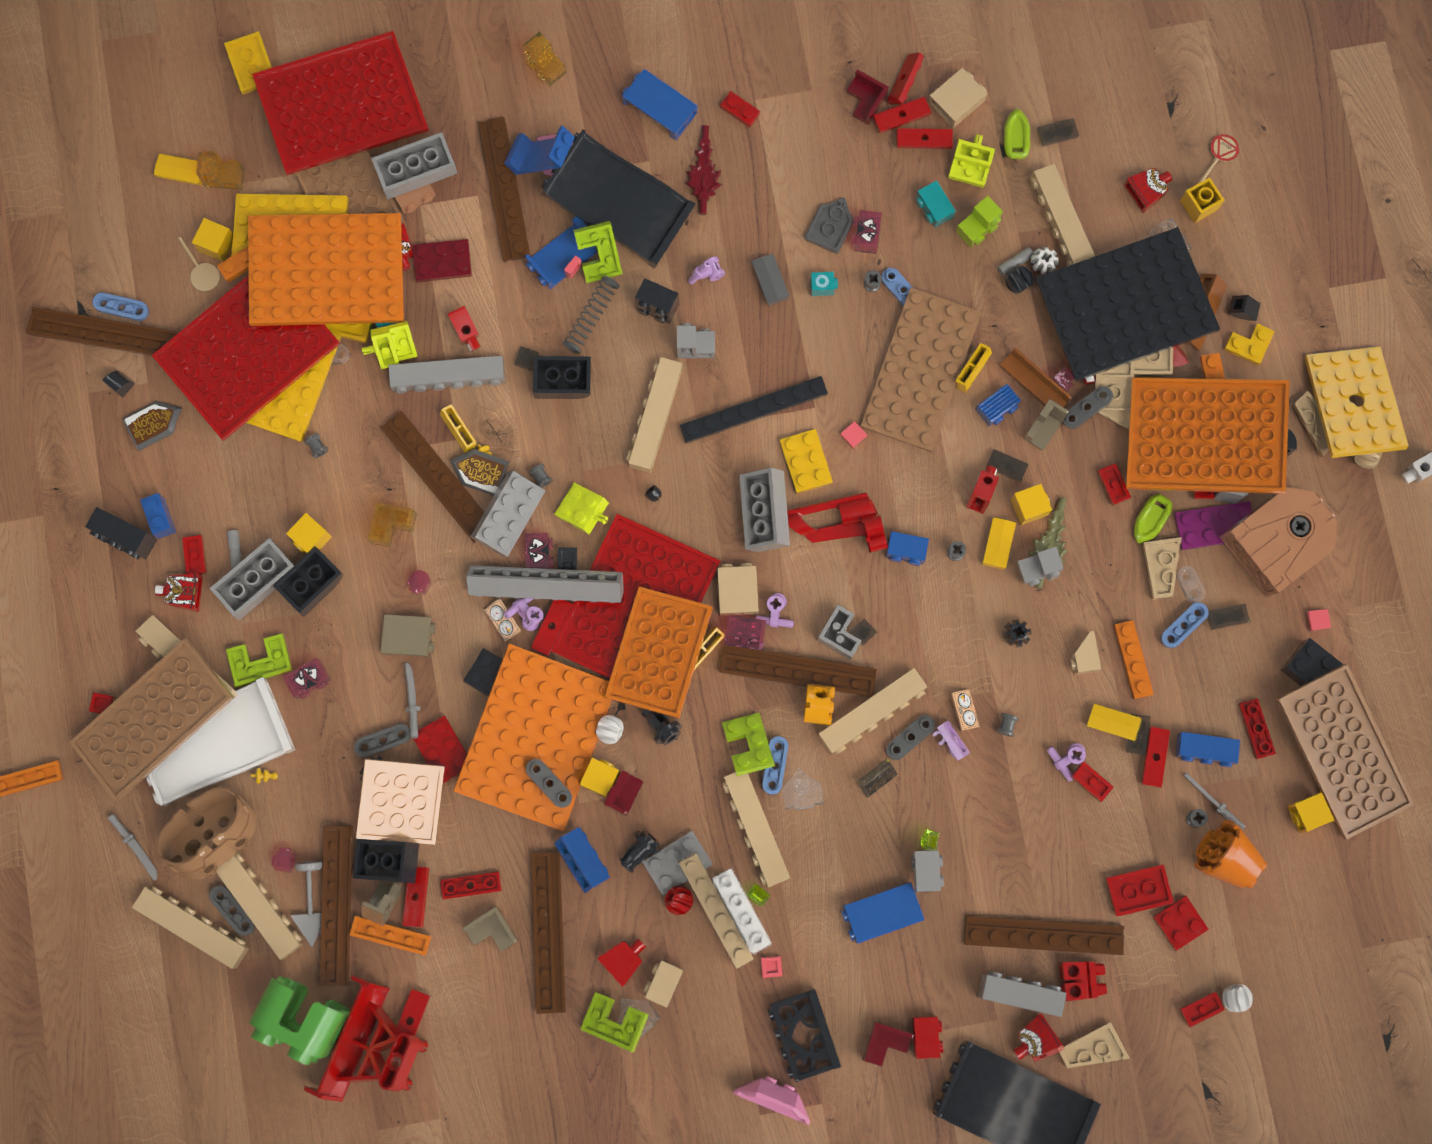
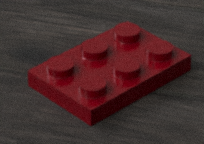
(442, 260)

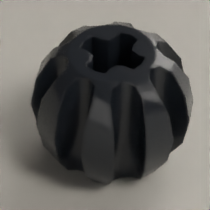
(1019, 279)
(1012, 636)

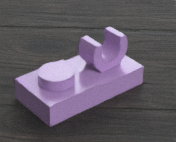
(954, 742)

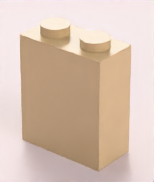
(957, 97)
(738, 590)

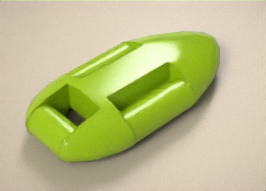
(1017, 135)
(1152, 518)

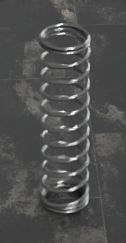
(571, 346)

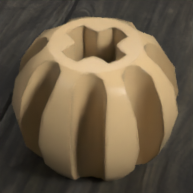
(1368, 461)

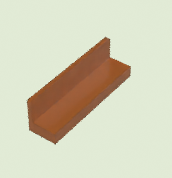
(1214, 289)
(1033, 379)

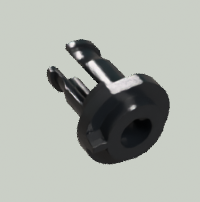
(665, 729)
(639, 850)

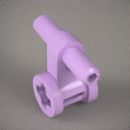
(709, 268)
(527, 613)
(774, 620)
(1062, 762)

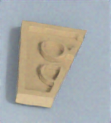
(1309, 415)
(1161, 566)
(1094, 1047)

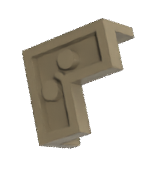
(1046, 425)
(381, 903)
(492, 924)

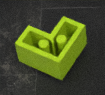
(984, 219)

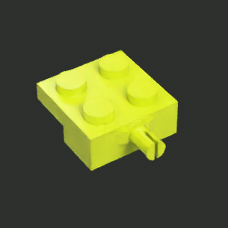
(971, 162)
(392, 344)
(582, 508)

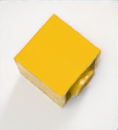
(1202, 200)
(213, 240)
(1031, 504)
(308, 534)
(600, 777)
(1310, 813)

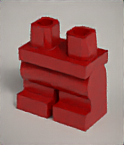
(1084, 979)

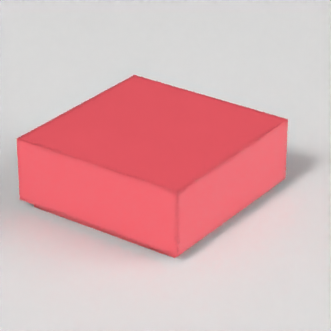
(572, 268)
(853, 434)
(1318, 620)
(771, 966)

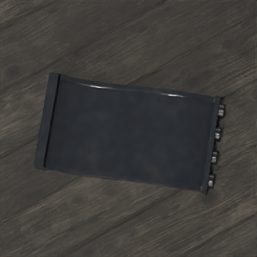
(605, 188)
(1011, 1102)

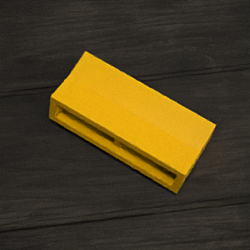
(177, 169)
(986, 351)
(457, 430)
(999, 543)
(712, 646)
(1114, 722)

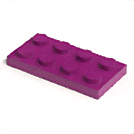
(1204, 526)

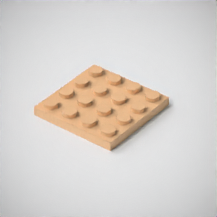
(399, 801)

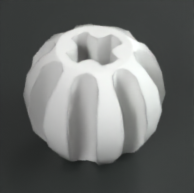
(1042, 265)
(609, 729)
(1237, 998)

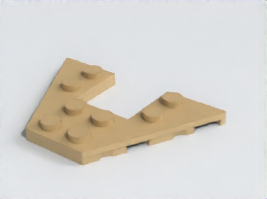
(1120, 382)

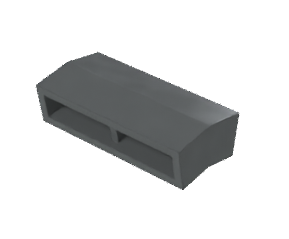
(770, 279)

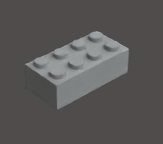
(414, 165)
(764, 510)
(507, 513)
(252, 579)
(1022, 995)

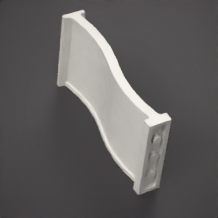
(230, 743)
(741, 911)

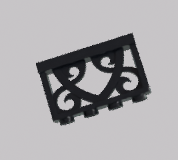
(826, 1052)

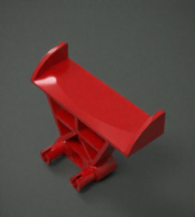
(354, 1040)

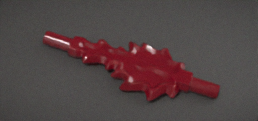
(703, 178)

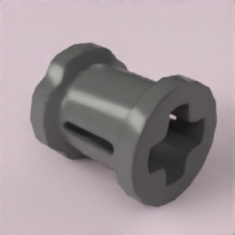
(870, 276)
(316, 445)
(540, 476)
(958, 556)
(1007, 725)
(1198, 812)

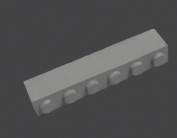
(447, 373)

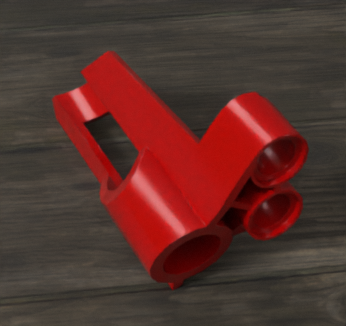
(858, 519)

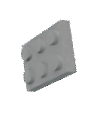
(665, 866)

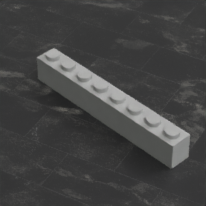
(545, 583)

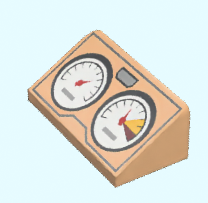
(506, 627)
(964, 710)

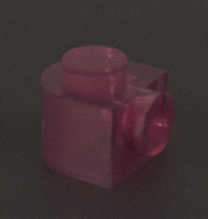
(1064, 379)
(419, 582)
(283, 860)

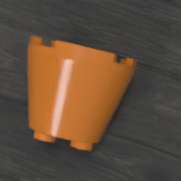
(1229, 856)

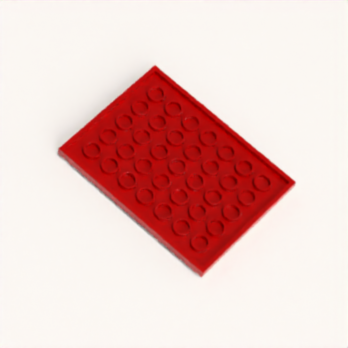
(340, 102)
(236, 367)
(647, 560)

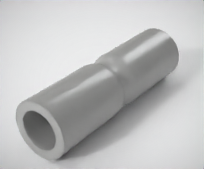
(1014, 262)
(234, 547)

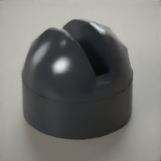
(653, 493)

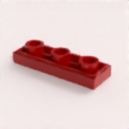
(905, 78)
(912, 111)
(935, 138)
(546, 637)
(1261, 740)
(1158, 745)
(458, 886)
(415, 909)
(414, 1008)

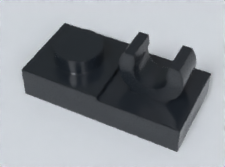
(567, 558)

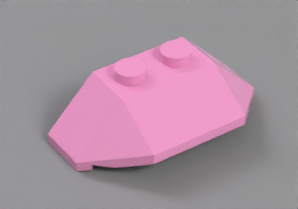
(775, 1097)

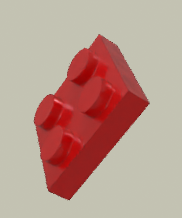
(1180, 923)

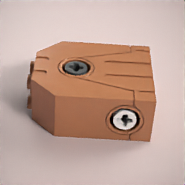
(1282, 538)

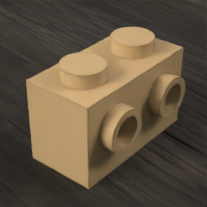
(663, 984)

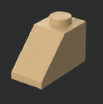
(1086, 656)

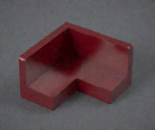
(870, 93)
(623, 793)
(882, 1038)

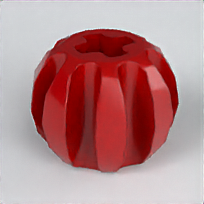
(679, 900)

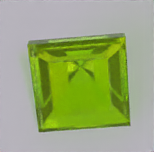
(929, 840)
(758, 895)

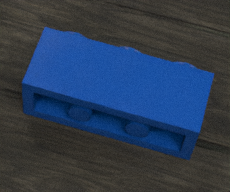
(1207, 749)
(582, 859)

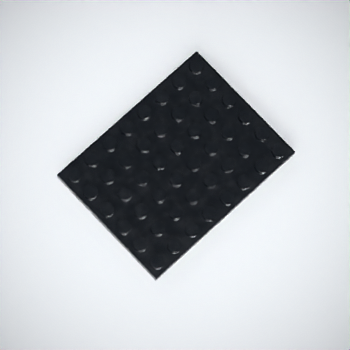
(1127, 304)

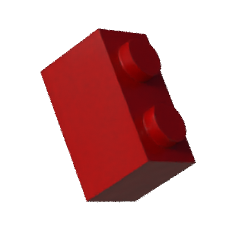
(926, 1037)

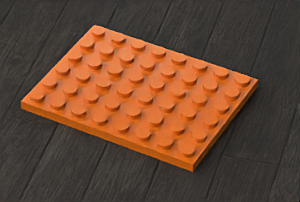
(325, 269)
(1208, 435)
(530, 714)

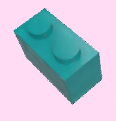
(935, 204)

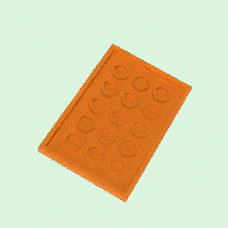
(659, 652)

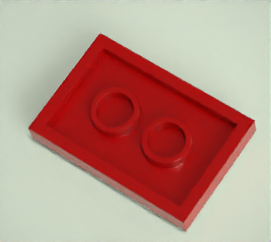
(441, 747)
(1139, 890)

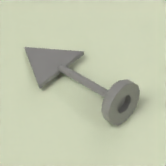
(308, 923)

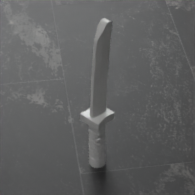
(413, 708)
(1221, 808)
(129, 839)

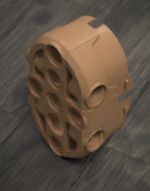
(216, 822)

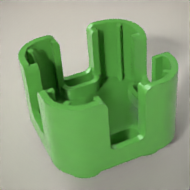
(276, 1021)

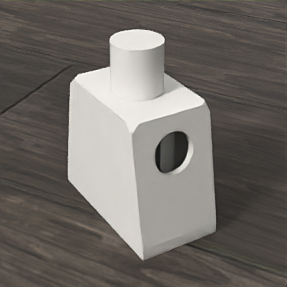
(1416, 473)

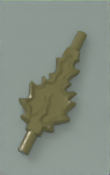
(1052, 535)

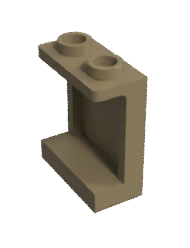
(407, 635)

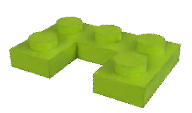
(602, 237)
(248, 672)
(753, 730)
(622, 1035)

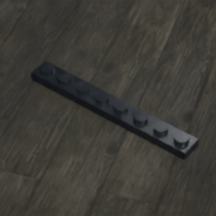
(753, 409)

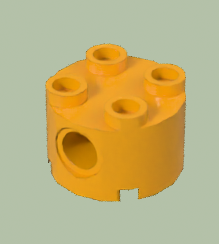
(819, 704)

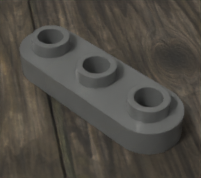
(1096, 403)
(374, 744)
(906, 745)
(540, 780)
(224, 906)

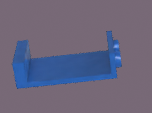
(660, 102)
(539, 155)
(554, 257)
(882, 913)

